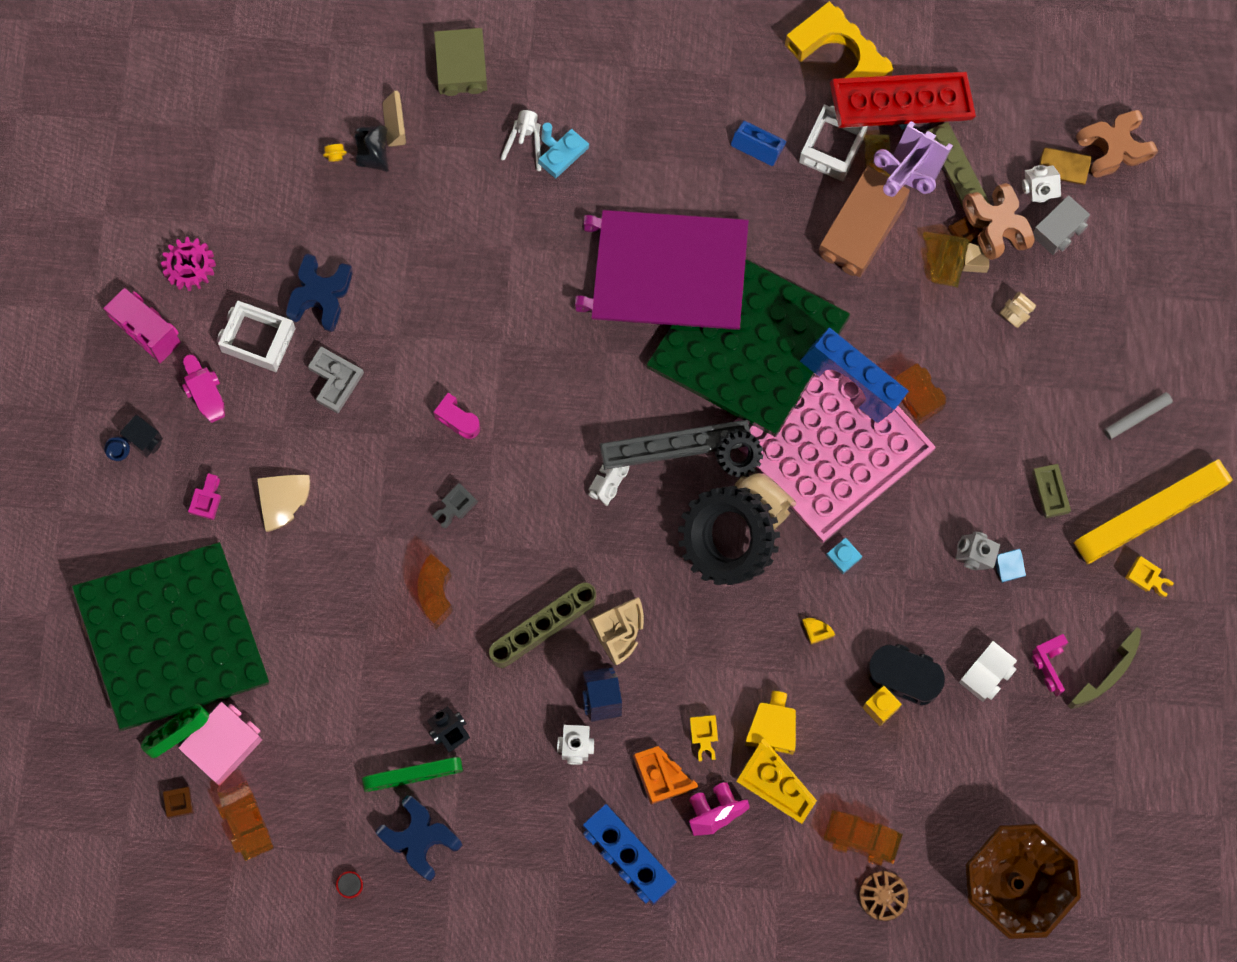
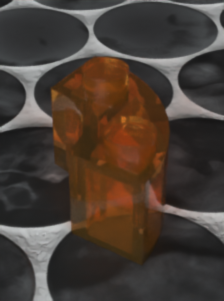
(431, 590)
(245, 821)
(865, 838)

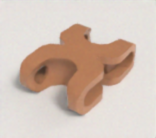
(1116, 143)
(998, 221)

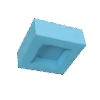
(844, 556)

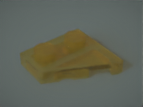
(946, 257)

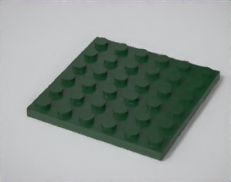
(753, 368)
(169, 636)

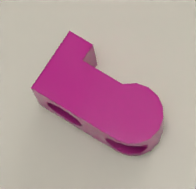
(450, 415)

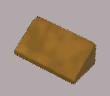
(1070, 165)

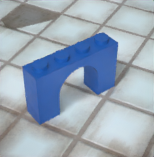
(836, 354)

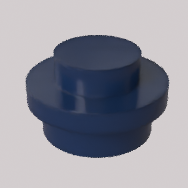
(117, 448)

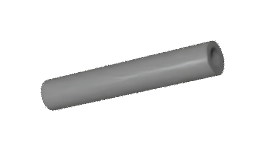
(1138, 416)

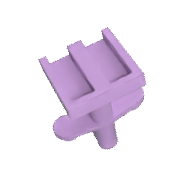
(913, 162)

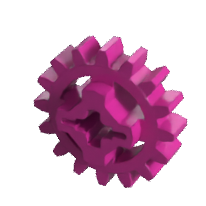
(186, 274)

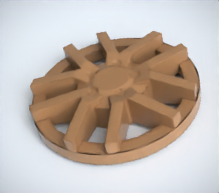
(883, 896)

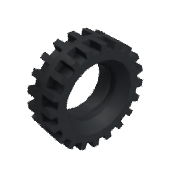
(699, 538)

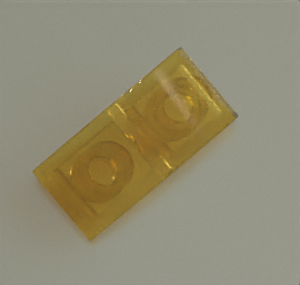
(872, 145)

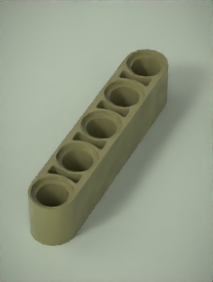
(537, 636)

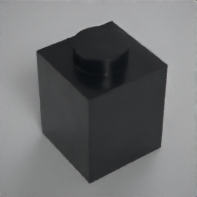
(142, 436)

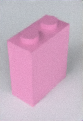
(221, 743)

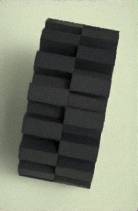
(725, 447)

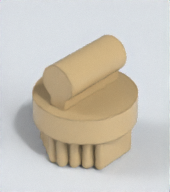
(1017, 310)

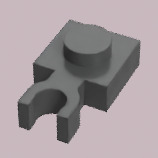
(457, 503)

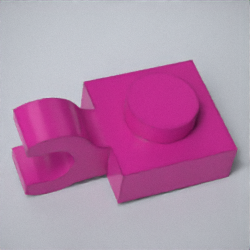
(205, 501)

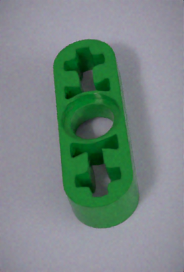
(174, 731)

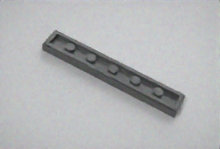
(667, 445)

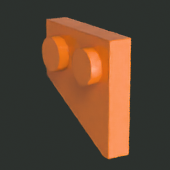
(661, 775)

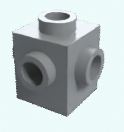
(977, 551)

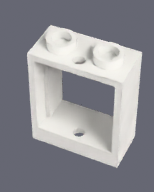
(824, 162)
(278, 347)

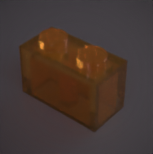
(923, 397)

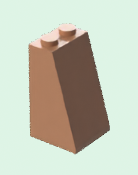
(862, 223)

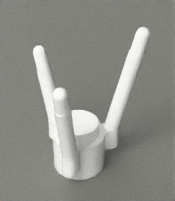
(525, 125)

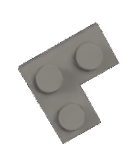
(341, 378)

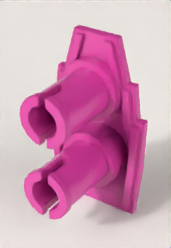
(709, 820)

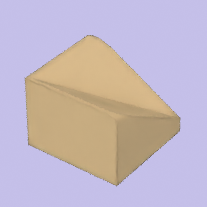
(975, 260)

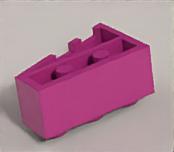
(143, 324)

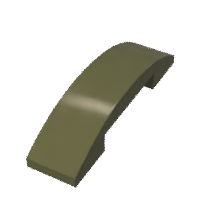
(1128, 651)

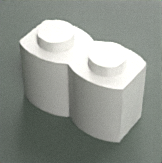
(988, 672)

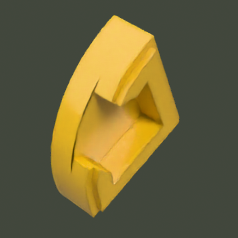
(817, 630)

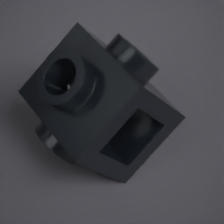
(448, 729)

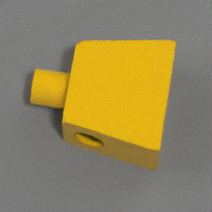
(774, 724)

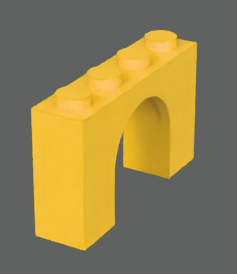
(831, 26)

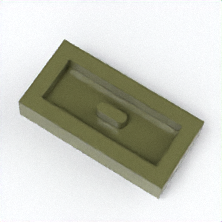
(1051, 491)

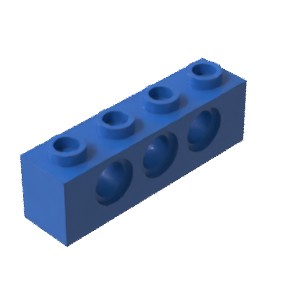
(607, 820)

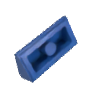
(758, 143)

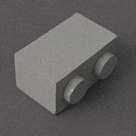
(1061, 225)

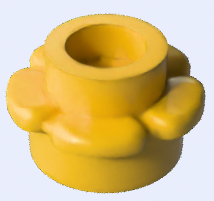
(334, 152)

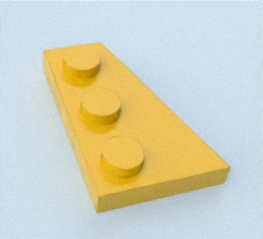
(776, 783)

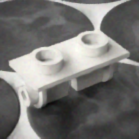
(607, 487)

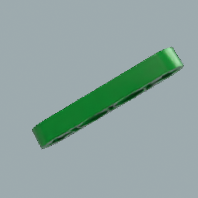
(412, 774)

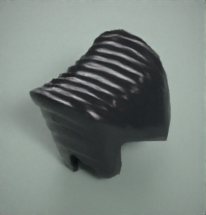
(372, 147)

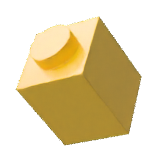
(882, 706)

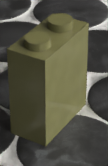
(460, 61)

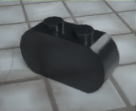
(906, 674)

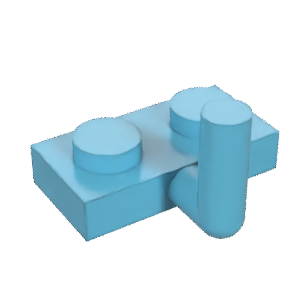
(561, 153)

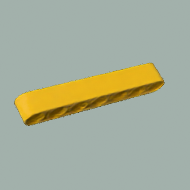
(1153, 511)

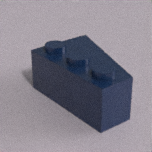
(602, 694)

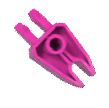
(202, 387)

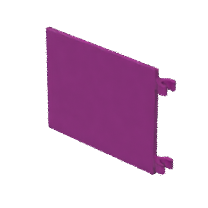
(668, 269)

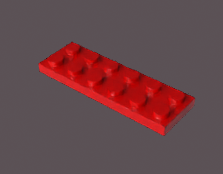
(902, 99)

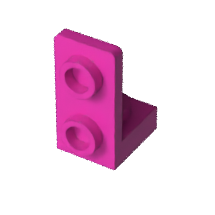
(1052, 648)

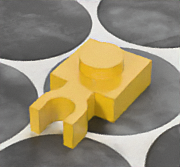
(1145, 576)
(704, 732)

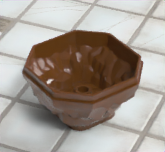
(1041, 865)

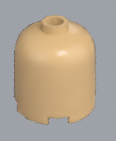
(771, 493)

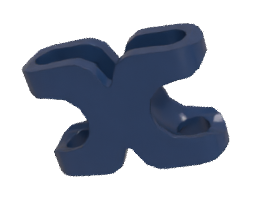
(319, 292)
(418, 838)

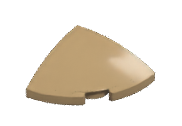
(281, 498)
(619, 628)

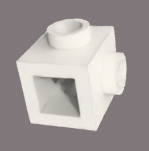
(1042, 183)
(571, 735)

